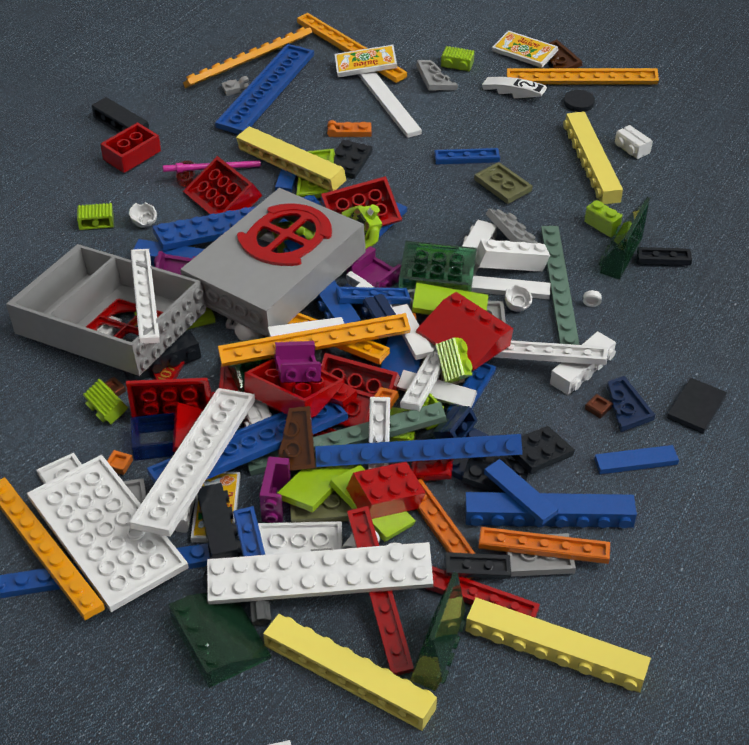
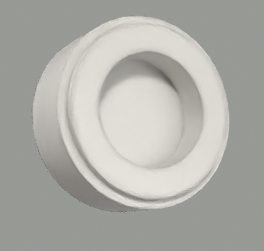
(592, 298)

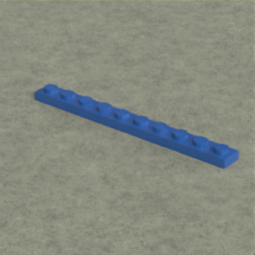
(418, 450)
(41, 581)

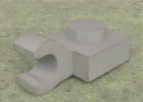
(233, 87)

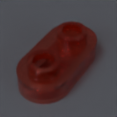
(186, 177)

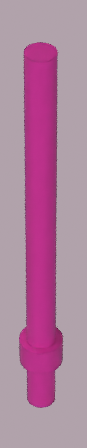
(180, 167)

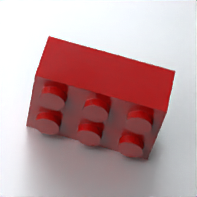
(130, 147)
(386, 489)

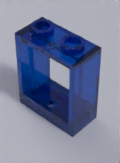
(148, 424)

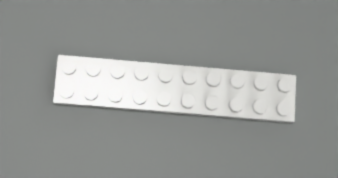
(192, 463)
(319, 573)

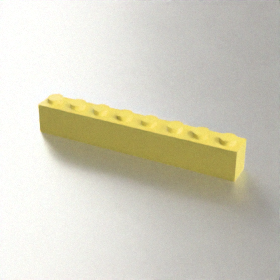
(593, 158)
(291, 159)
(558, 644)
(351, 671)

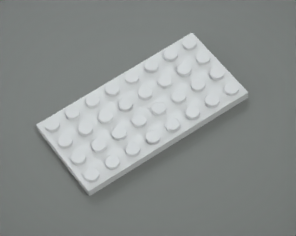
(91, 519)

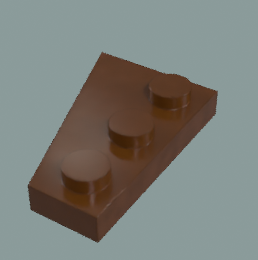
(564, 57)
(298, 439)

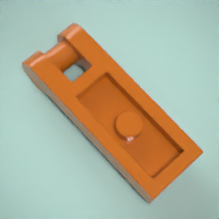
(349, 129)

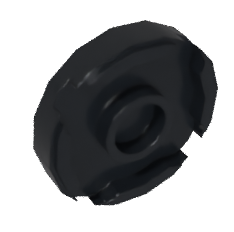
(579, 100)

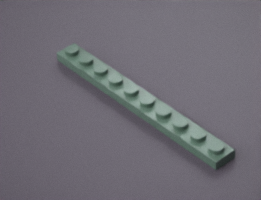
(559, 287)
(358, 434)

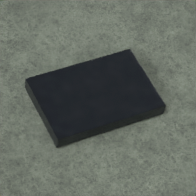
(696, 405)

